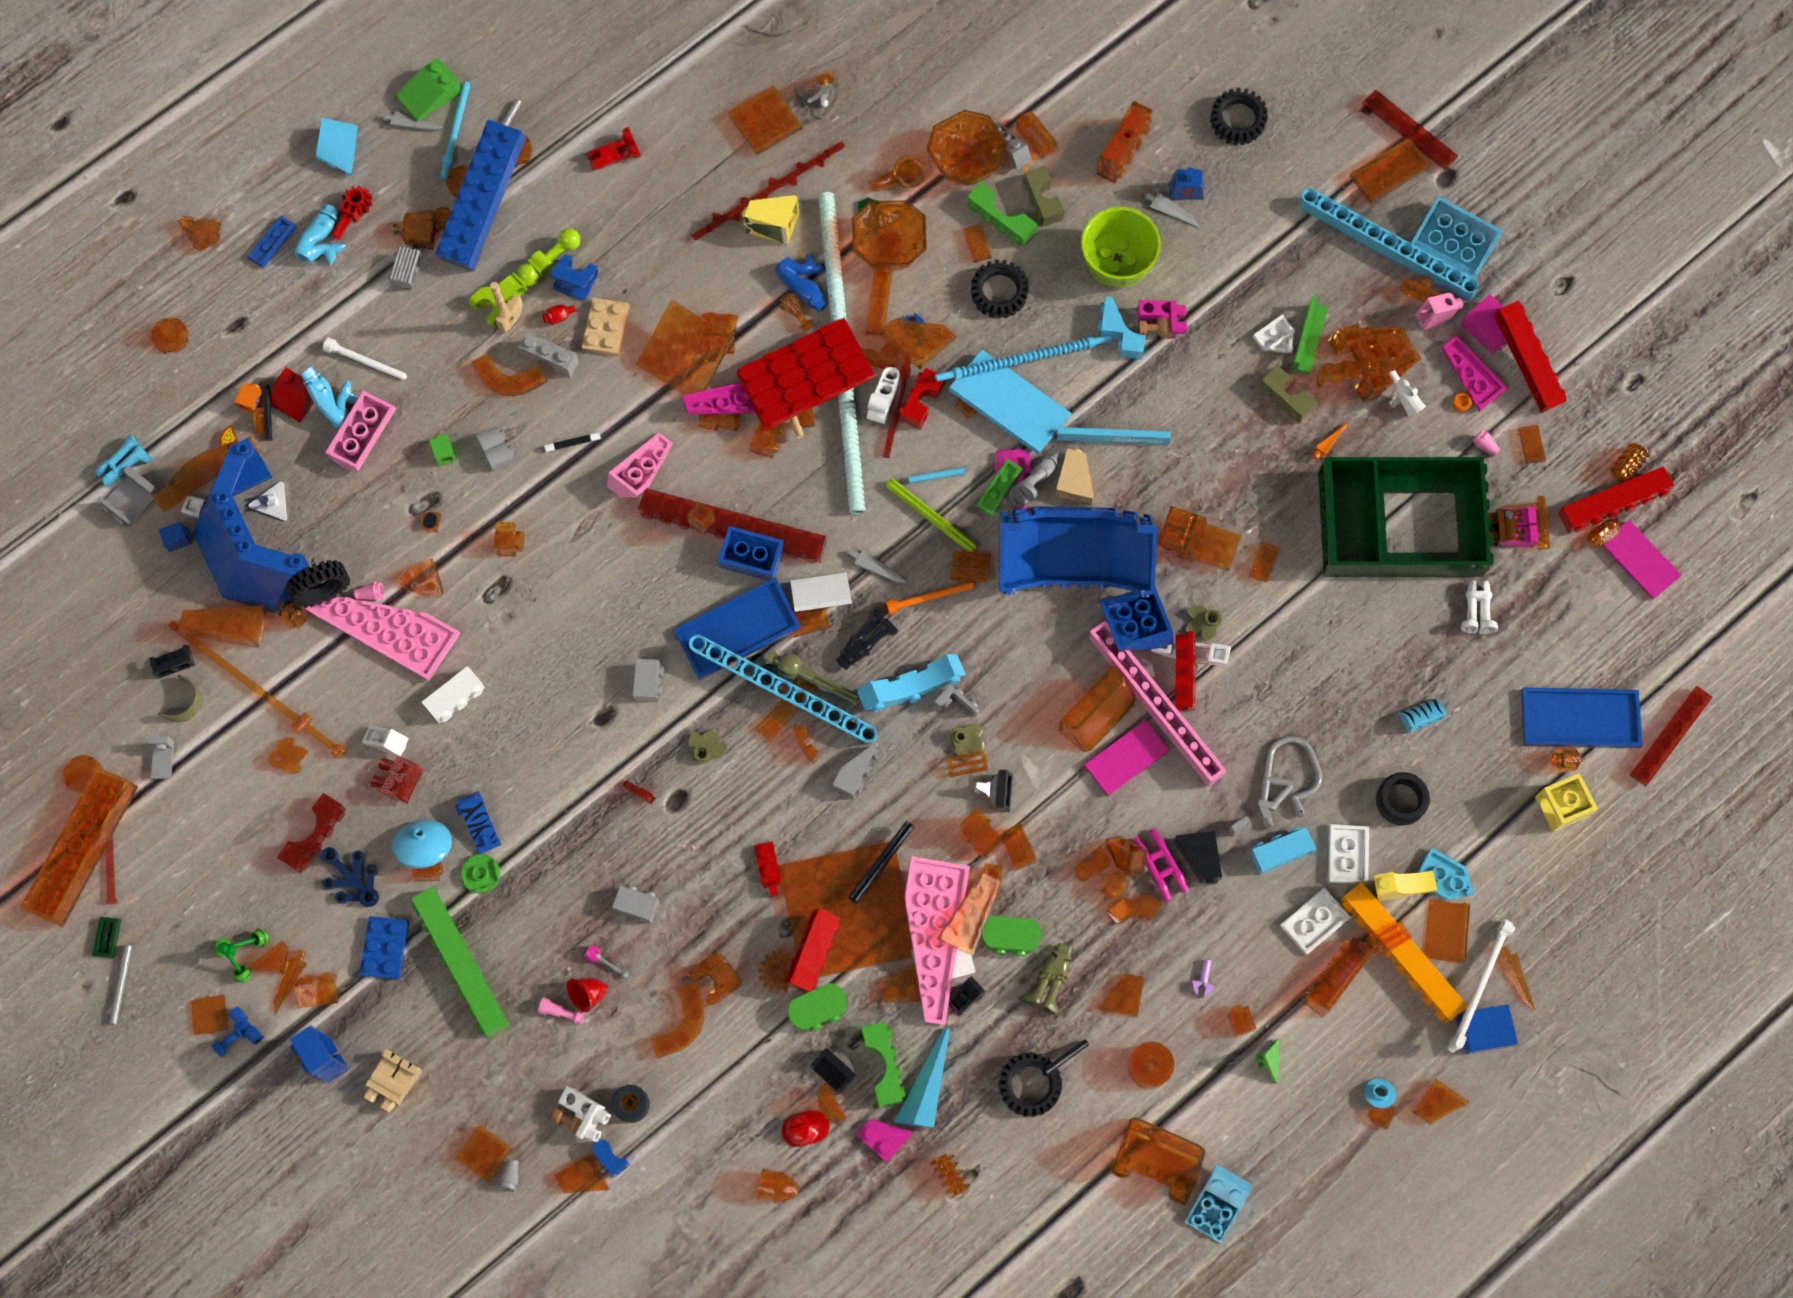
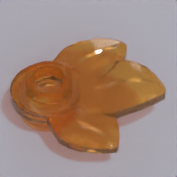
(291, 756)

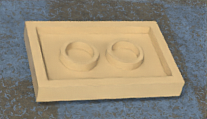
(605, 326)

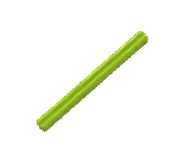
(931, 515)

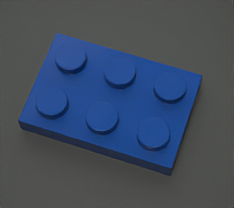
(384, 948)

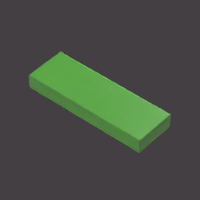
(999, 487)

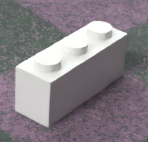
(453, 695)

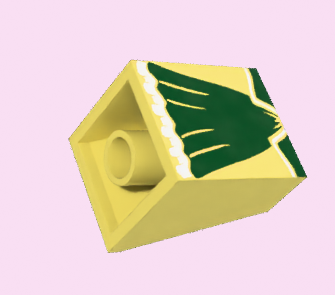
(772, 218)

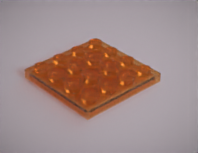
(684, 350)

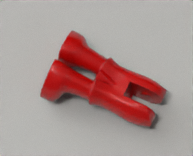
(609, 154)

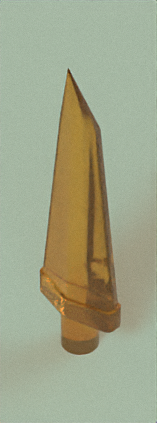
(293, 970)
(1514, 972)

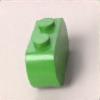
(1011, 935)
(817, 1008)

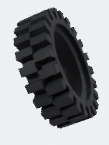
(1244, 98)
(1003, 269)
(301, 586)
(1010, 1098)

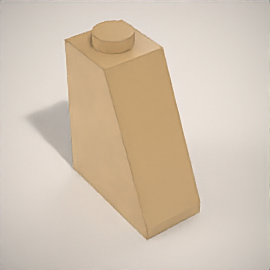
(1075, 478)

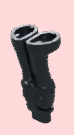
(857, 649)

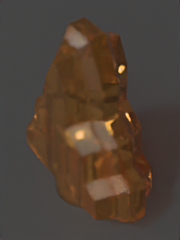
(201, 231)

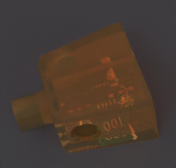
(417, 229)

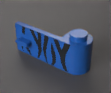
(478, 821)

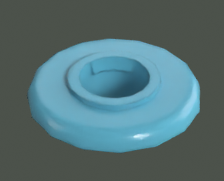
(1374, 1099)

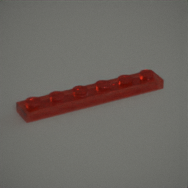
(1410, 129)
(1671, 736)

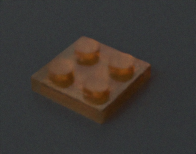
(484, 1153)

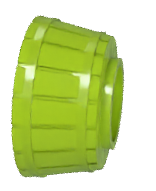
(1121, 233)

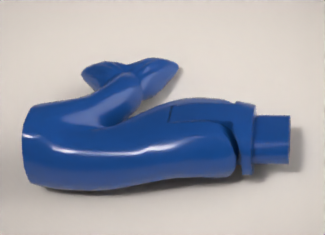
(805, 289)

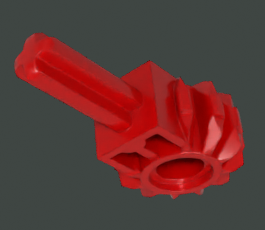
(352, 210)

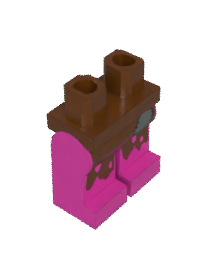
(1514, 527)

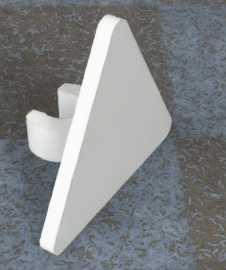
(272, 502)

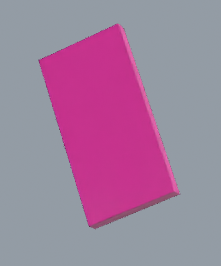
(1641, 560)
(1126, 758)

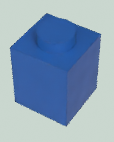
(175, 536)

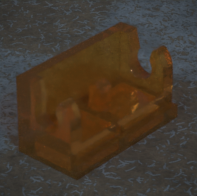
(1018, 847)

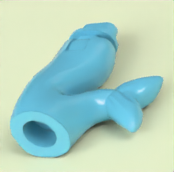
(318, 230)
(323, 397)

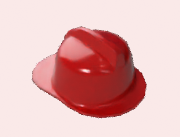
(805, 1128)

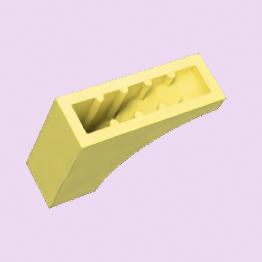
(1395, 886)

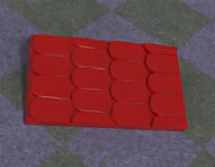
(804, 373)

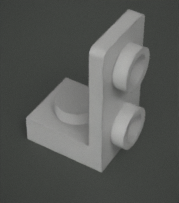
(950, 692)
(162, 756)

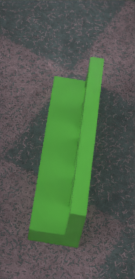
(1310, 337)

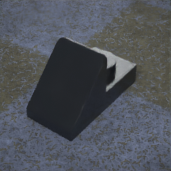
(966, 996)

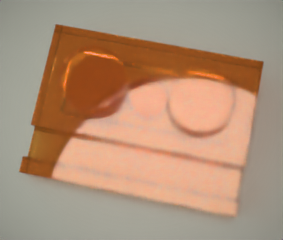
(811, 621)

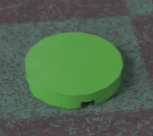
(480, 873)

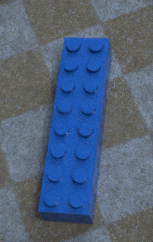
(480, 195)

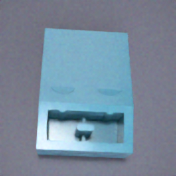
(1218, 1203)

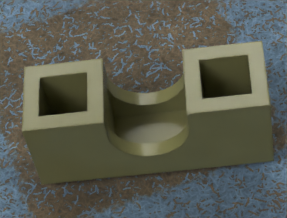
(1047, 209)
(1298, 406)

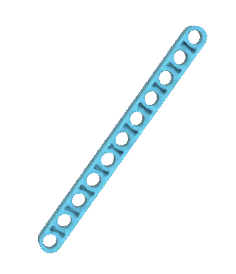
(1384, 236)
(776, 682)

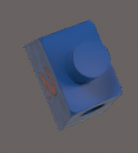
(1187, 184)

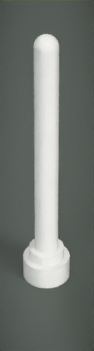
(331, 346)

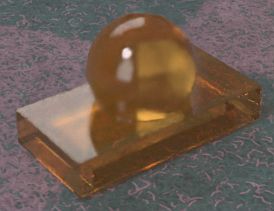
(1420, 289)

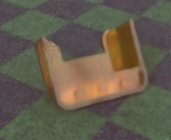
(1160, 1156)

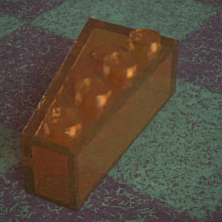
(227, 625)

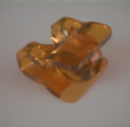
(721, 972)

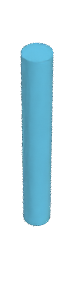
(936, 475)

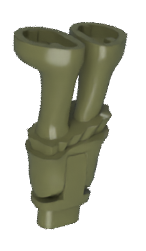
(1053, 971)

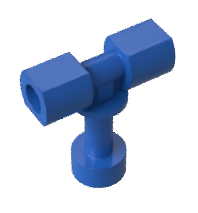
(242, 1028)

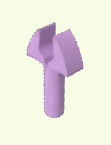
(1203, 979)

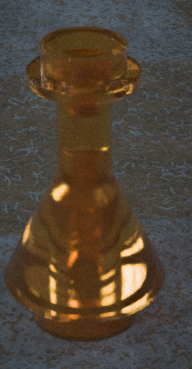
(791, 305)

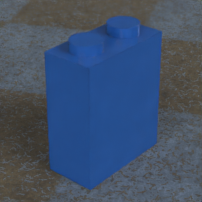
(1489, 1030)

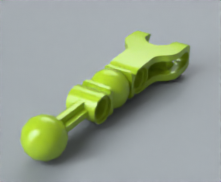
(526, 275)

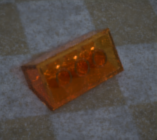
(1339, 976)

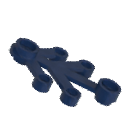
(352, 880)

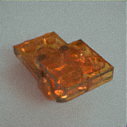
(1198, 540)

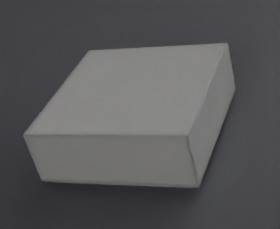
(1239, 825)

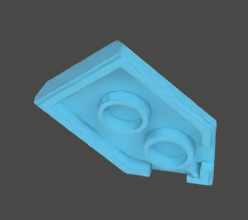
(1449, 875)

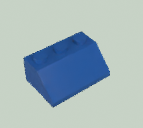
(751, 553)

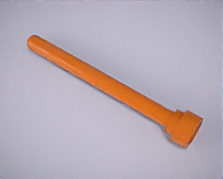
(893, 605)

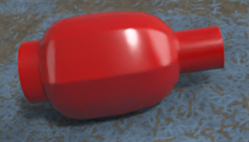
(557, 314)

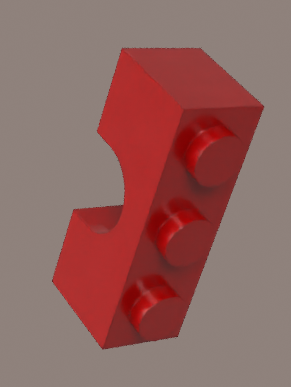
(914, 411)

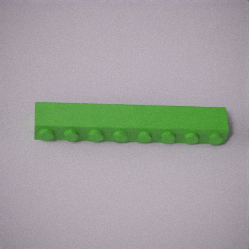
(460, 961)

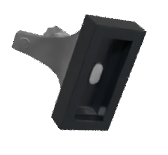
(998, 790)

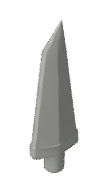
(403, 120)
(1165, 205)
(871, 564)

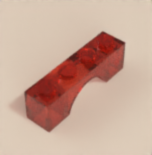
(298, 854)

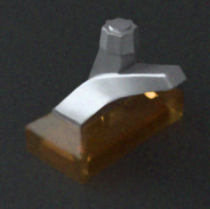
(824, 81)

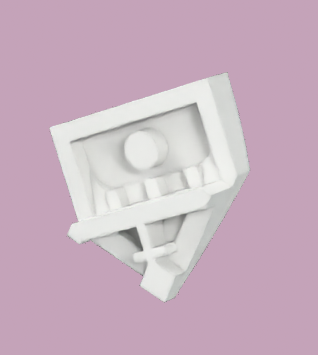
(1276, 336)

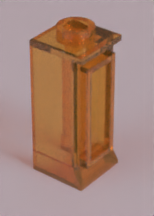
(1029, 119)

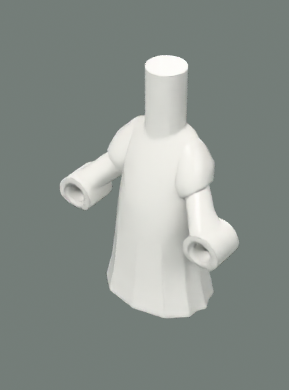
(1406, 394)

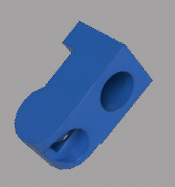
(605, 1154)

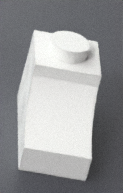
(385, 740)

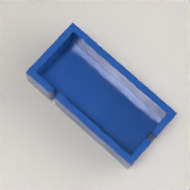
(315, 1051)

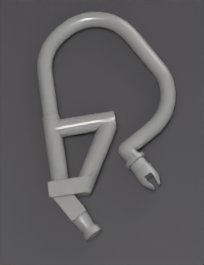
(1266, 806)

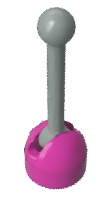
(594, 954)

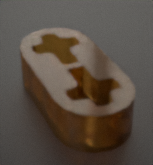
(1603, 533)

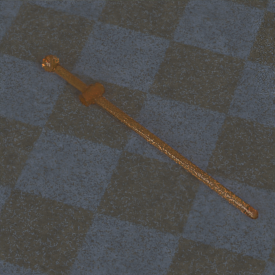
(301, 723)

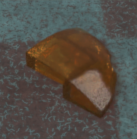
(422, 579)

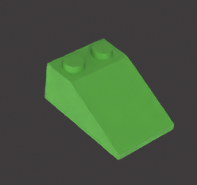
(429, 90)

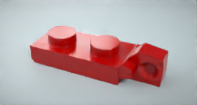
(768, 867)

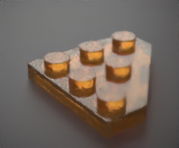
(917, 340)

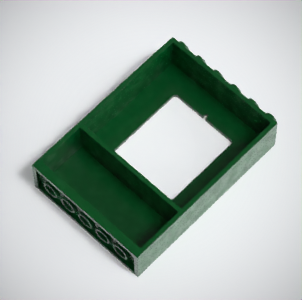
(1355, 515)

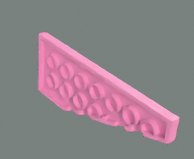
(400, 634)
(931, 898)

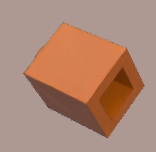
(249, 397)

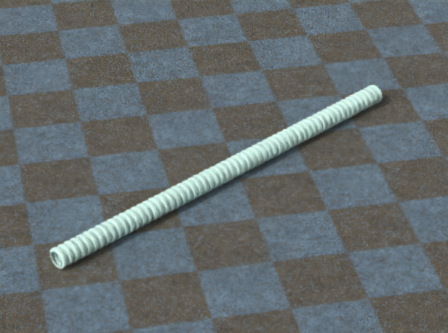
(837, 311)

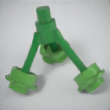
(228, 949)

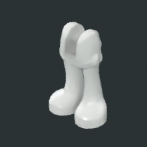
(1486, 625)

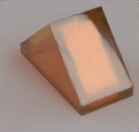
(272, 961)

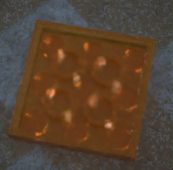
(765, 120)

